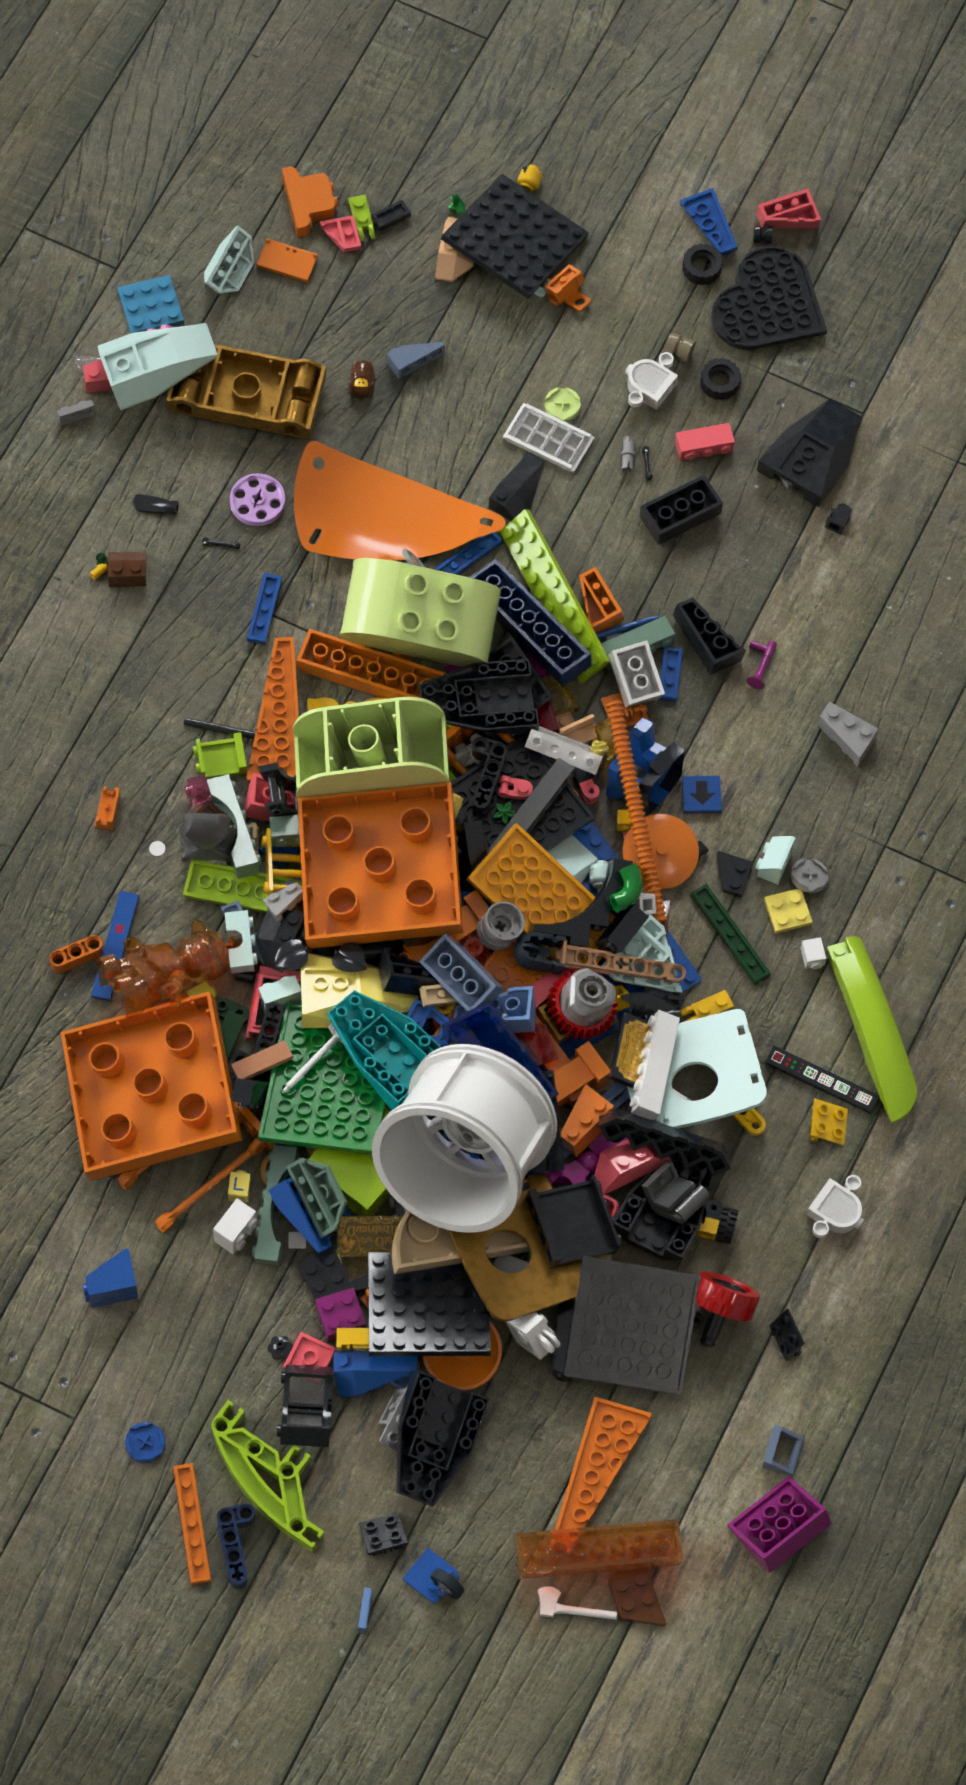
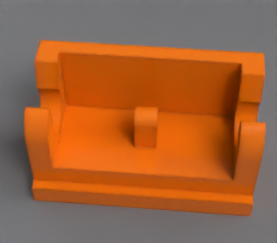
(108, 809)

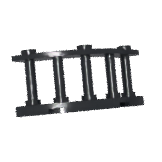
(279, 782)

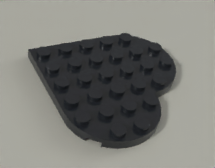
(769, 302)

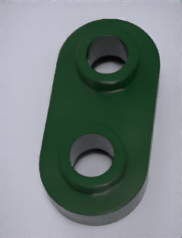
(231, 1006)

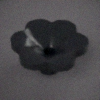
(280, 1351)

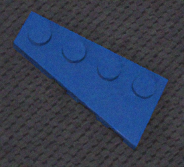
(710, 219)

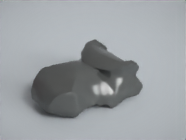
(207, 837)

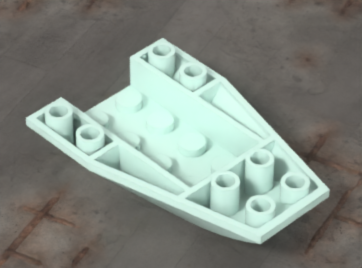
(154, 360)

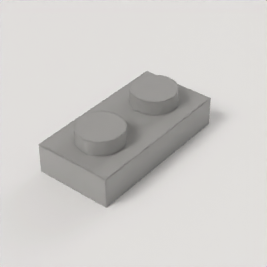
(75, 412)

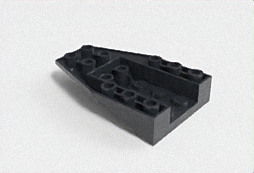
(813, 450)
(486, 697)
(435, 1436)

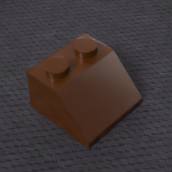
(127, 569)

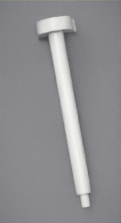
(314, 1059)

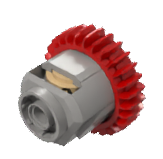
(582, 1003)

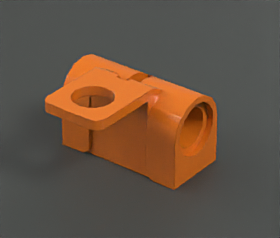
(565, 288)

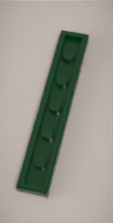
(730, 934)

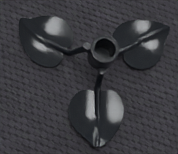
(348, 958)

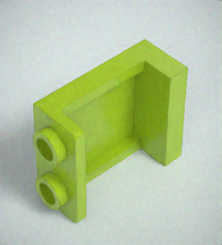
(221, 757)

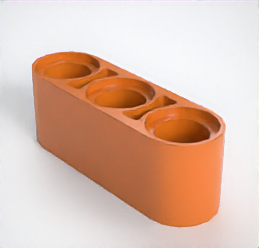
(82, 946)

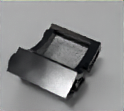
(304, 1405)

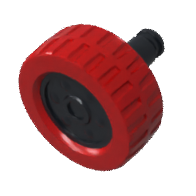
(724, 1299)

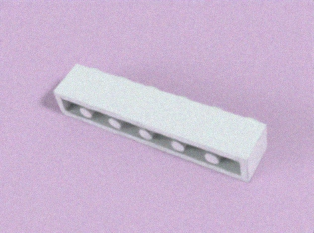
(655, 1065)

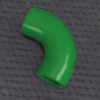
(631, 888)

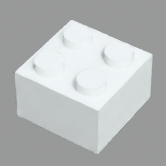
(235, 1227)

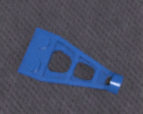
(421, 1015)

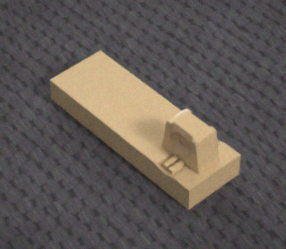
(436, 996)

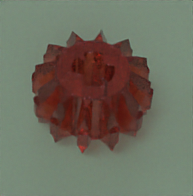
(481, 951)

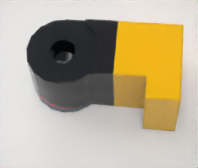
(712, 1217)

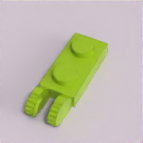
(360, 210)

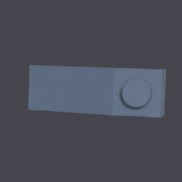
(411, 357)

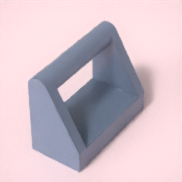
(774, 1466)

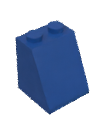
(111, 1281)

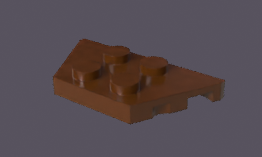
(636, 1597)

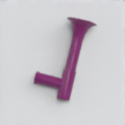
(756, 681)

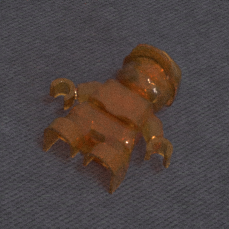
(160, 972)

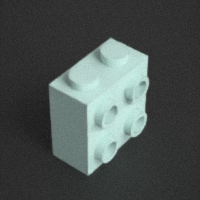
(280, 992)

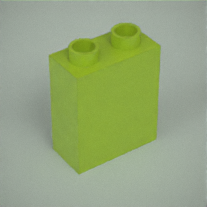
(356, 1178)

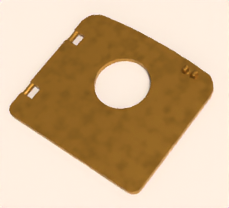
(523, 1292)

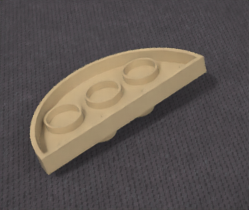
(426, 1246)

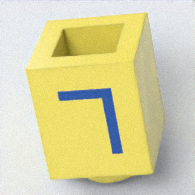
(239, 1186)

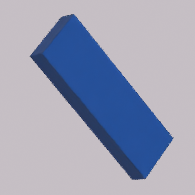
(670, 673)

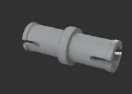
(627, 454)

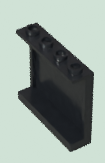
(573, 1222)

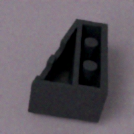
(402, 974)

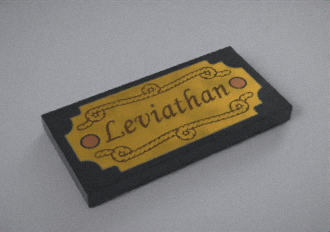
(628, 1050)

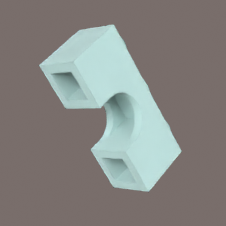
(242, 957)

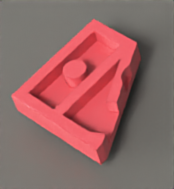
(342, 232)

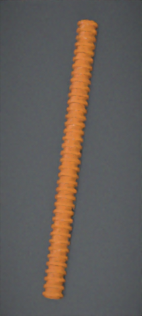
(635, 806)

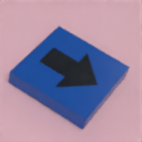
(701, 794)

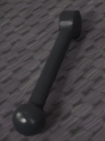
(645, 450)
(205, 541)

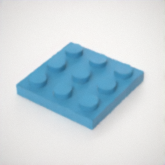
(150, 304)

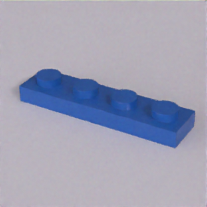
(264, 608)

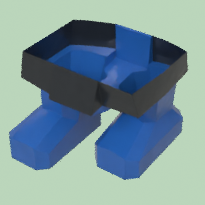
(661, 767)

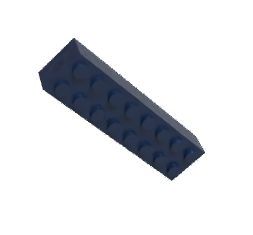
(535, 626)

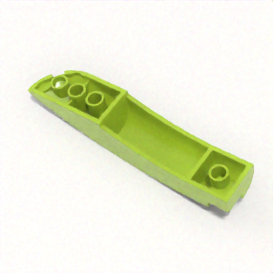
(874, 1026)

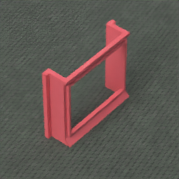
(269, 973)

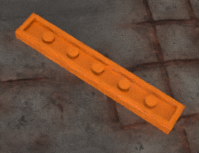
(192, 1524)

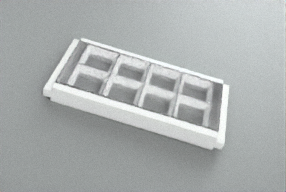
(548, 437)

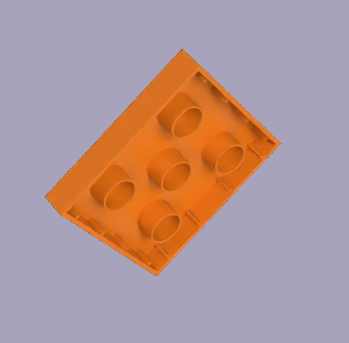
(379, 865)
(150, 1086)

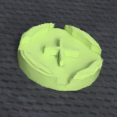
(562, 403)

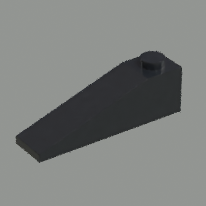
(517, 488)

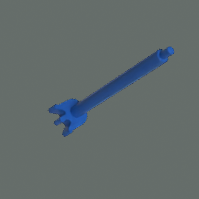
(625, 627)

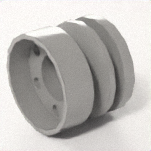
(500, 926)

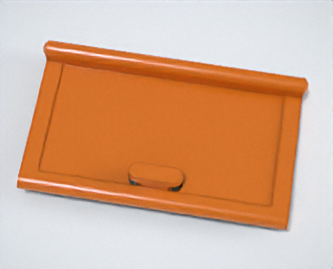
(286, 262)

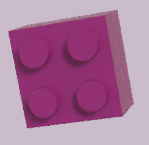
(339, 1311)

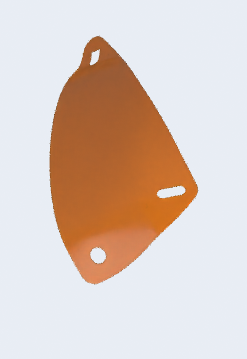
(377, 511)

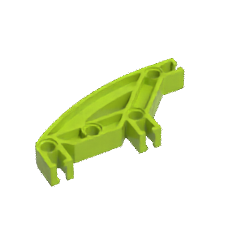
(284, 1512)

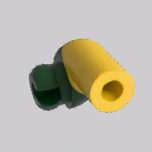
(102, 566)

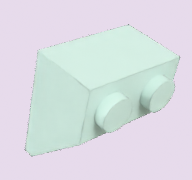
(775, 858)

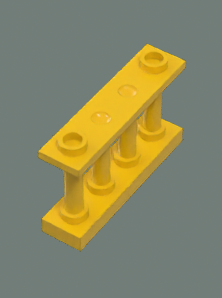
(269, 887)

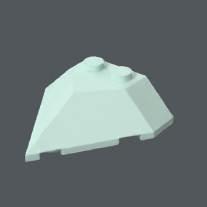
(652, 945)

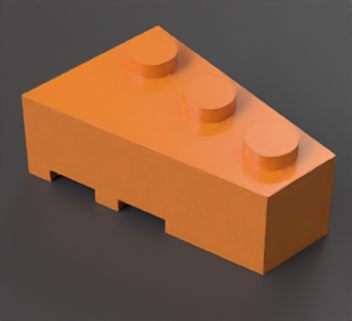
(599, 602)
(583, 1121)

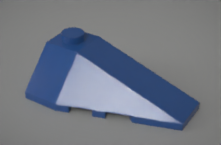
(292, 1206)
(360, 1373)

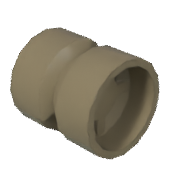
(679, 347)

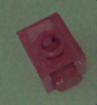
(197, 789)

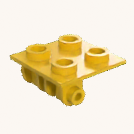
(828, 1122)

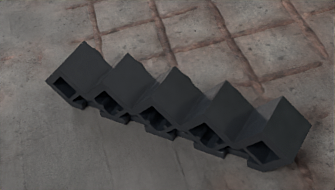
(665, 1140)

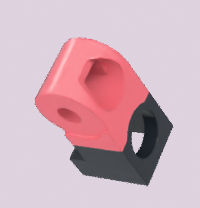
(586, 787)

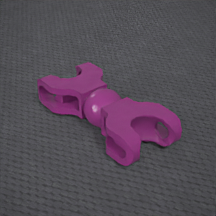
(584, 1164)

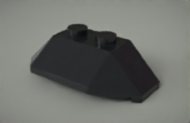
(274, 933)

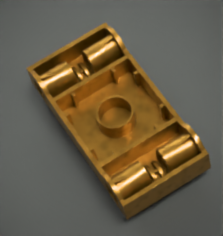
(253, 392)

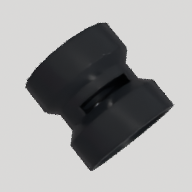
(763, 234)

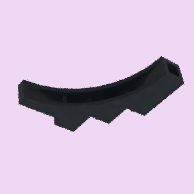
(594, 916)

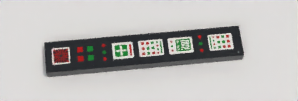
(822, 1079)

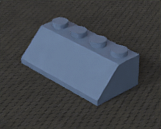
(461, 973)

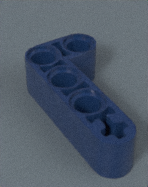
(234, 1547)

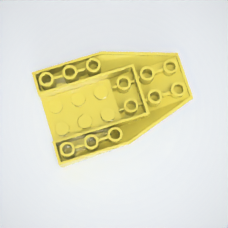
(326, 986)

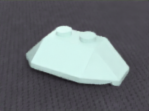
(230, 262)

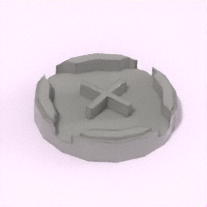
(809, 875)

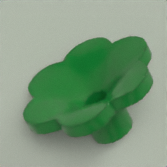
(456, 204)

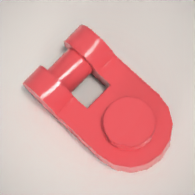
(521, 790)

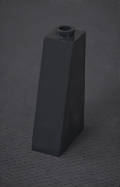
(473, 848)
(564, 1320)

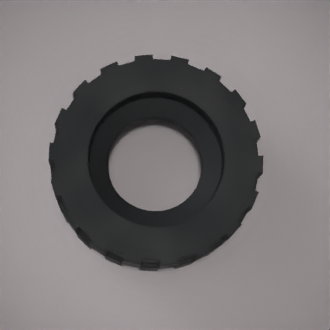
(702, 277)
(720, 365)

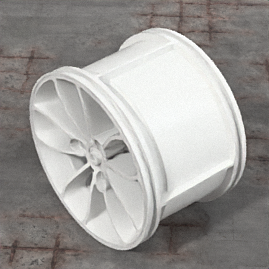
(485, 1108)

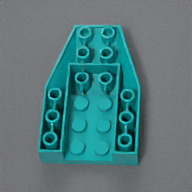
(381, 1044)

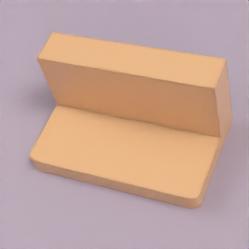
(581, 730)

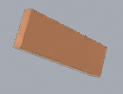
(262, 1061)

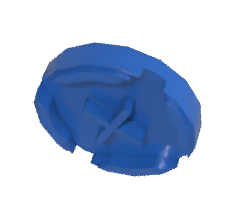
(145, 1442)

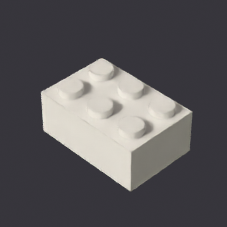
(636, 674)

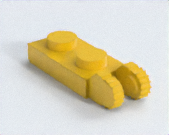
(709, 1006)

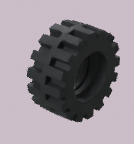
(726, 1225)

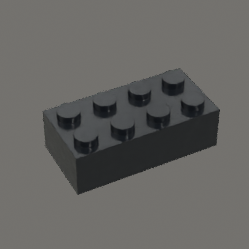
(681, 509)

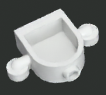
(650, 381)
(837, 1208)

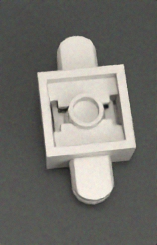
(534, 1334)

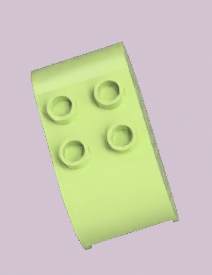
(420, 612)
(370, 746)

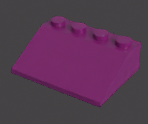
(780, 1524)

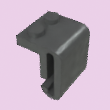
(673, 1195)

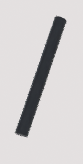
(219, 728)

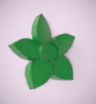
(504, 812)

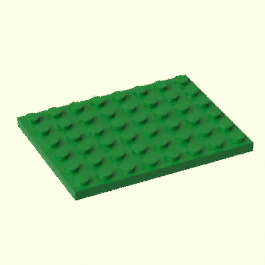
(329, 1105)

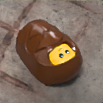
(362, 379)

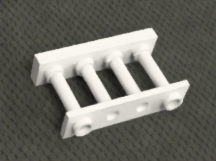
(562, 747)

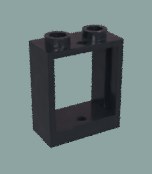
(621, 930)

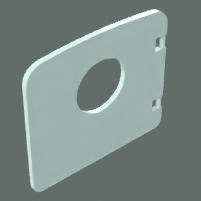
(731, 1056)

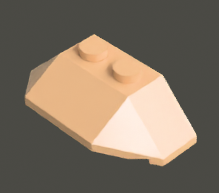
(451, 262)

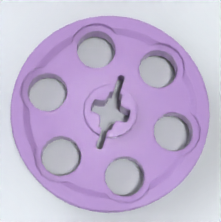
(262, 505)

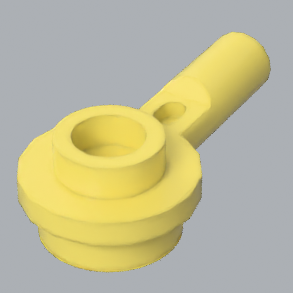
(599, 747)

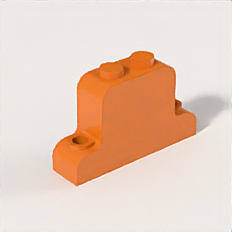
(308, 199)

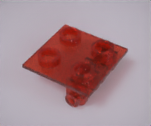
(538, 1044)

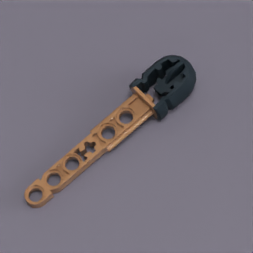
(527, 947)

